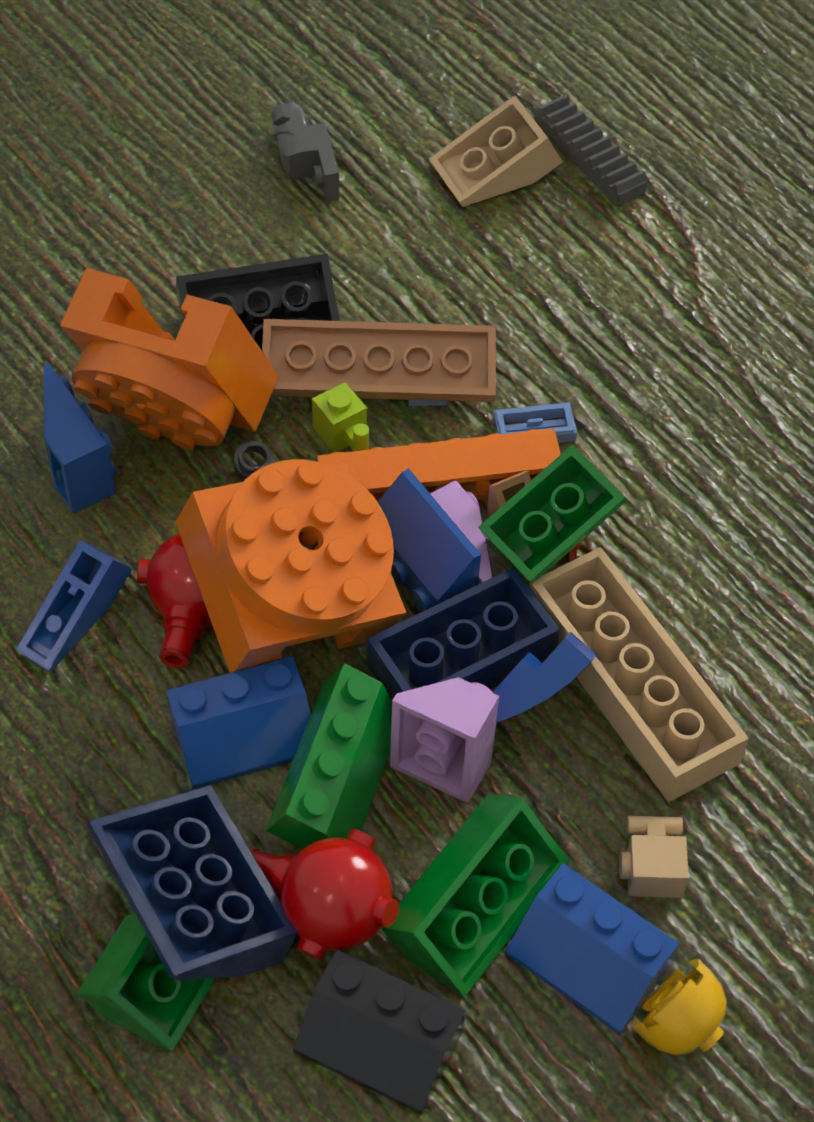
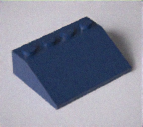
(195, 887)

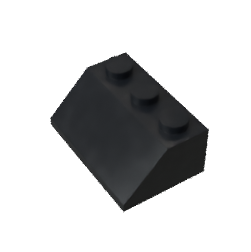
(379, 1031)

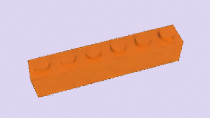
(469, 461)

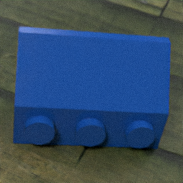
(429, 548)
(239, 721)
(592, 948)

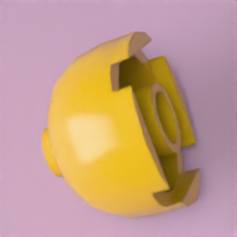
(684, 1012)

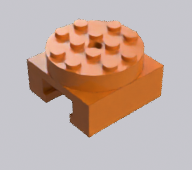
(160, 383)
(271, 589)

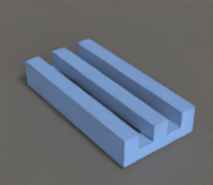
(564, 428)

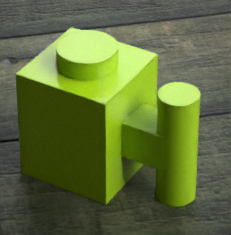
(341, 419)

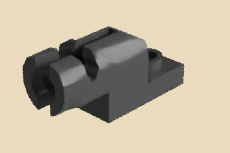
(305, 148)

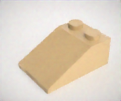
(496, 155)

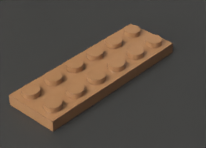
(382, 359)

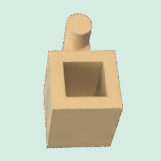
(655, 862)

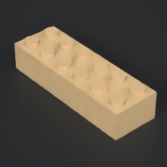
(641, 677)

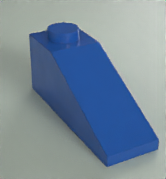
(73, 604)

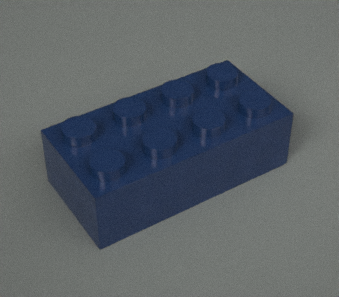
(466, 637)

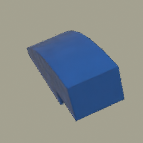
(537, 681)

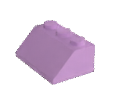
(444, 735)

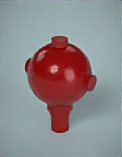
(176, 598)
(332, 892)

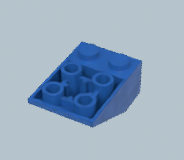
(75, 447)

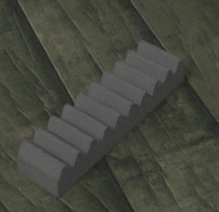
(590, 150)

